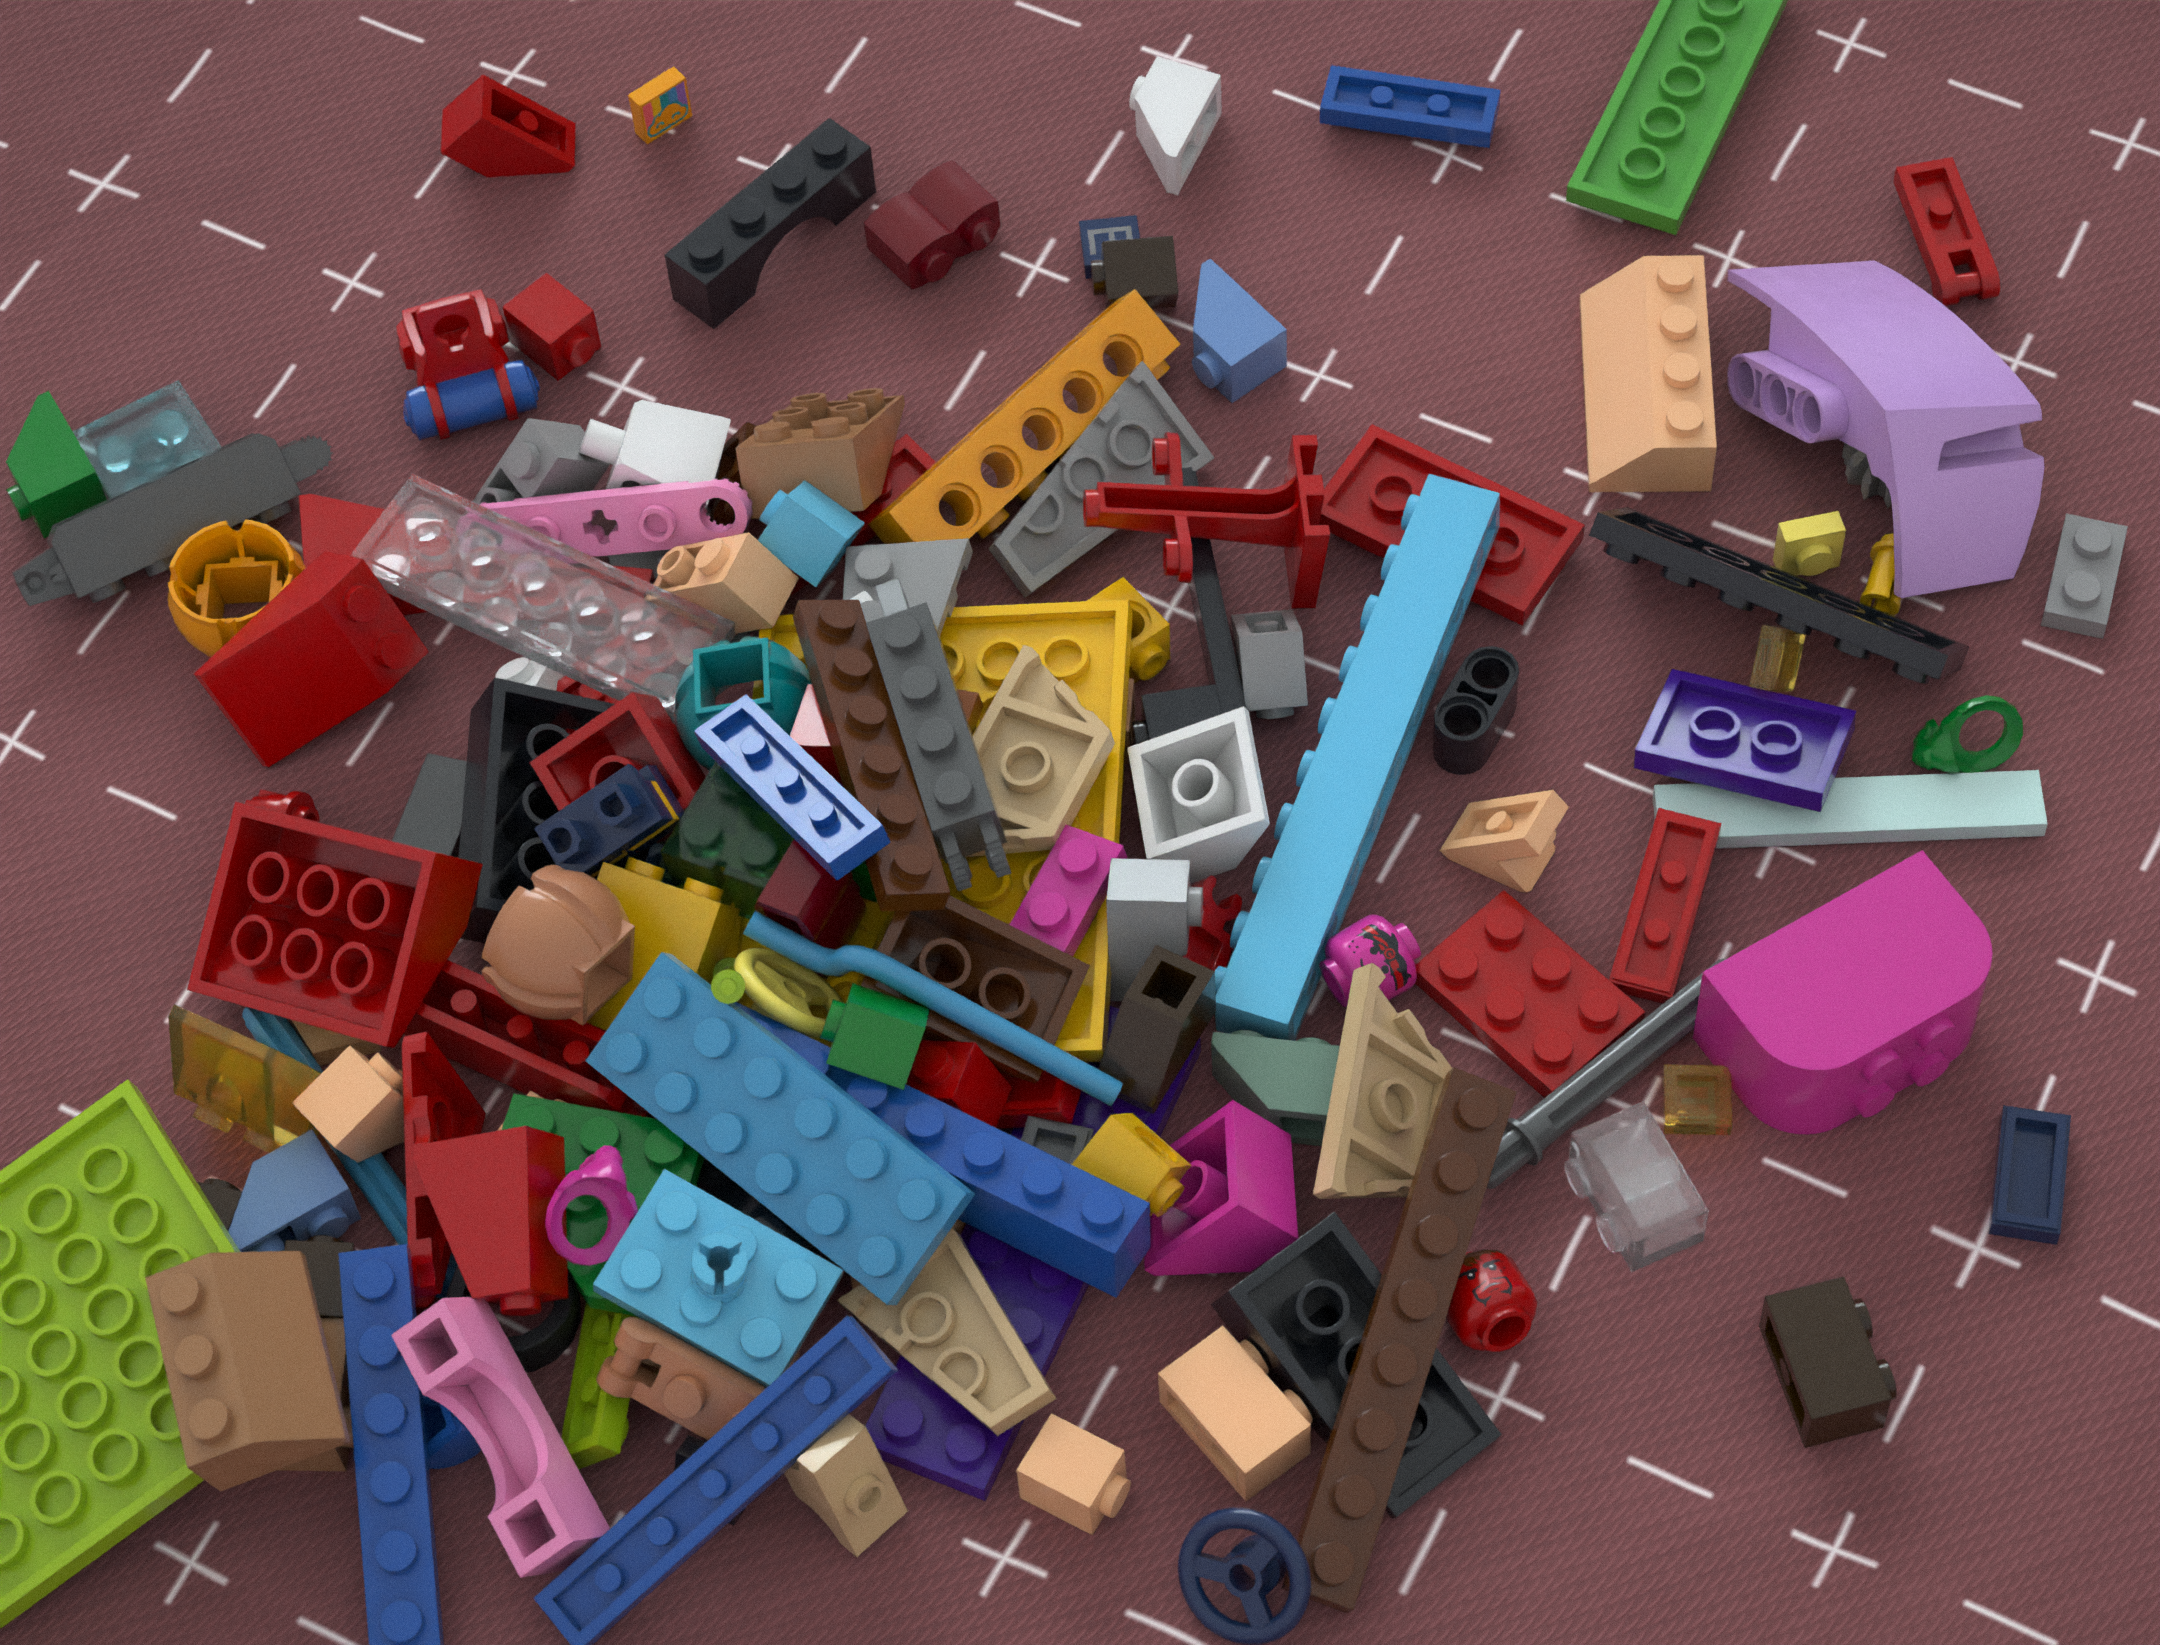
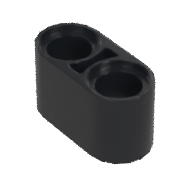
(1475, 710)

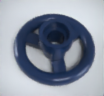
(1266, 1554)

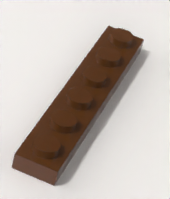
(871, 752)

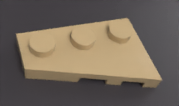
(959, 1337)

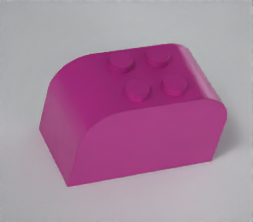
(1848, 1001)

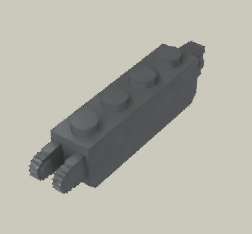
(155, 518)
(936, 735)

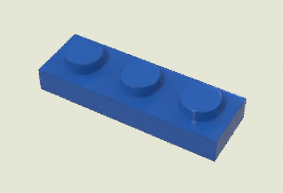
(1410, 106)

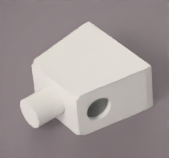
(658, 445)

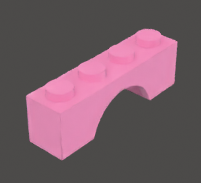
(472, 1370)

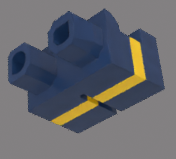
(612, 821)

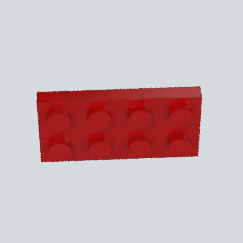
(1382, 471)

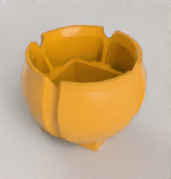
(227, 568)

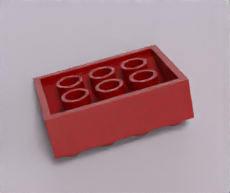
(329, 924)

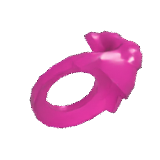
(605, 1180)

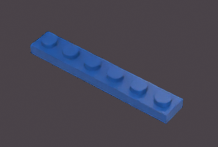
(389, 1451)
(715, 1483)

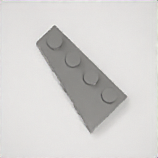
(1113, 448)
(925, 569)

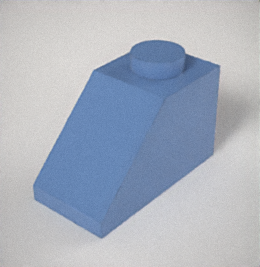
(1234, 336)

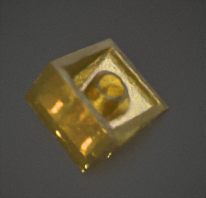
(237, 1080)

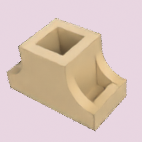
(848, 1485)

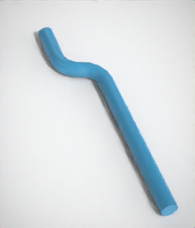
(937, 998)

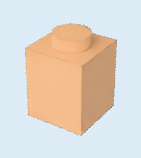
(1073, 1475)

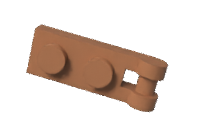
(690, 1383)

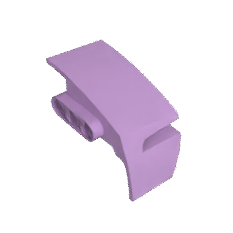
(1919, 394)

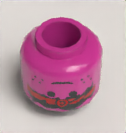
(1368, 942)

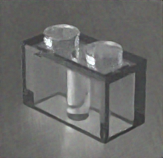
(1636, 1187)

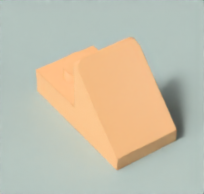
(1507, 837)

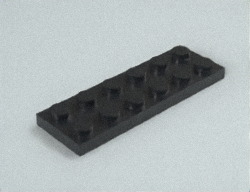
(1799, 603)

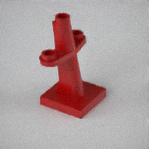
(1268, 517)

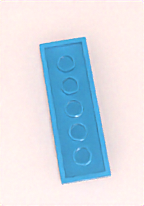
(780, 1129)

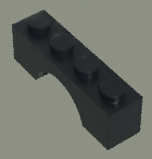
(723, 257)

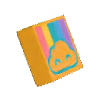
(660, 105)

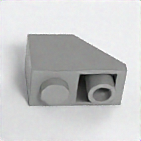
(542, 463)

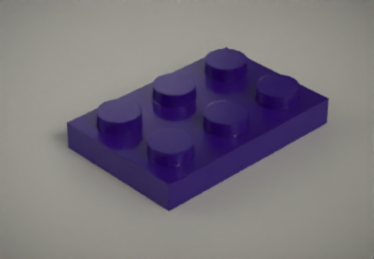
(1745, 740)

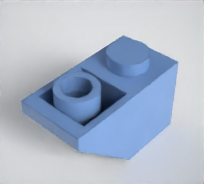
(292, 1197)

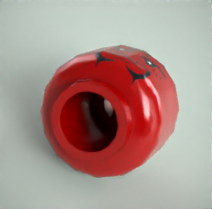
(1491, 1302)

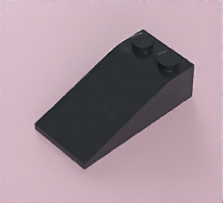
(1308, 1322)

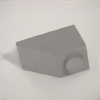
(1270, 662)
(1147, 907)

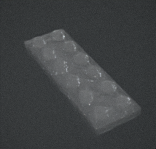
(536, 594)

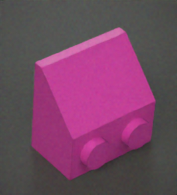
(1234, 1199)

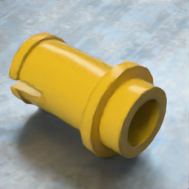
(1881, 577)

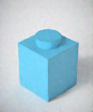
(808, 531)

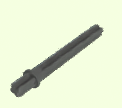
(1595, 1082)

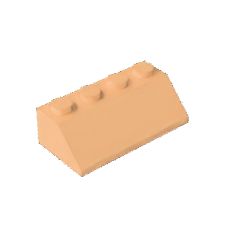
(1649, 378)

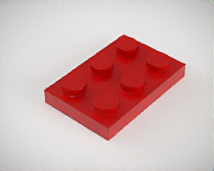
(1526, 994)

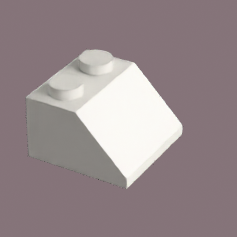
(1201, 794)

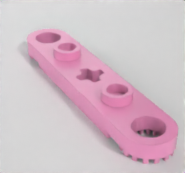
(645, 515)

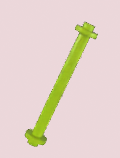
(727, 983)

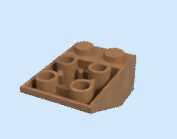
(830, 444)

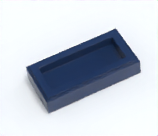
(2029, 1175)

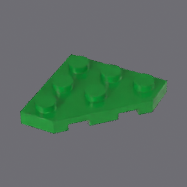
(645, 1150)

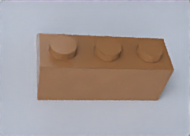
(246, 1364)

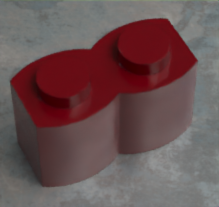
(932, 225)
(812, 901)

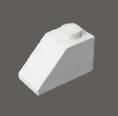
(1175, 116)

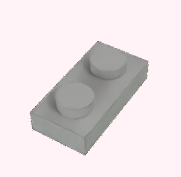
(2084, 576)

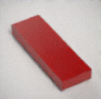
(1665, 905)

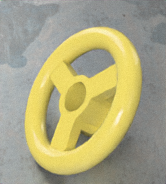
(785, 997)

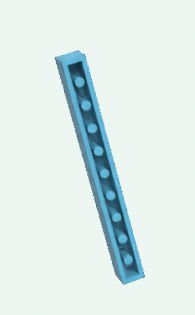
(1357, 760)

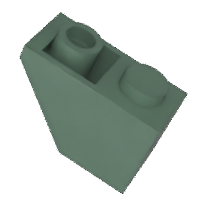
(1278, 1079)

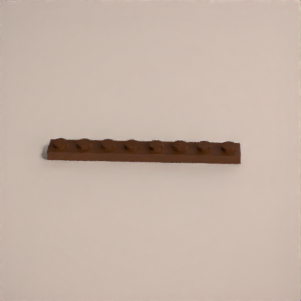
(1401, 1336)

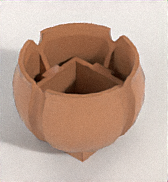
(560, 946)

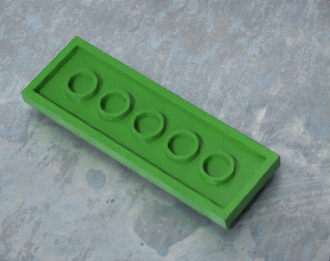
(1672, 109)

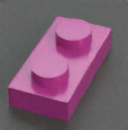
(1068, 889)

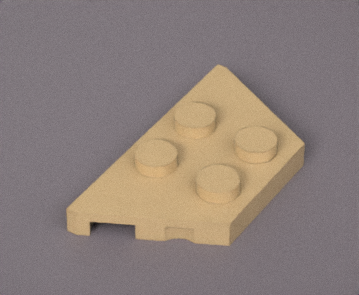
(1038, 754)
(1379, 1097)

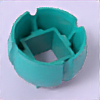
(729, 664)

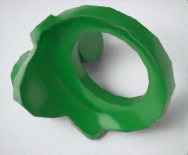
(1940, 746)

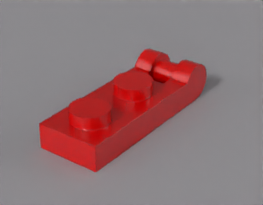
(1946, 230)

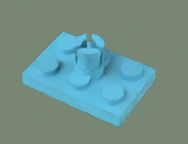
(717, 1279)

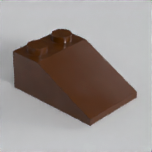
(988, 965)

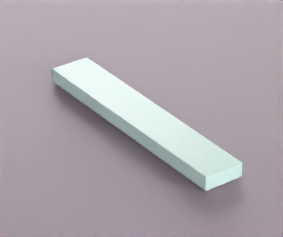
(1873, 810)

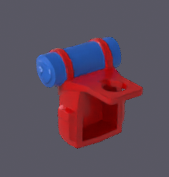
(461, 366)

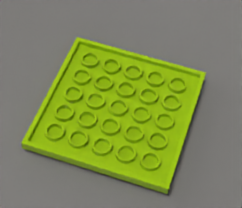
(81, 1364)

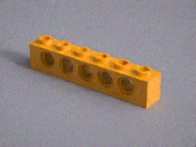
(1125, 332)

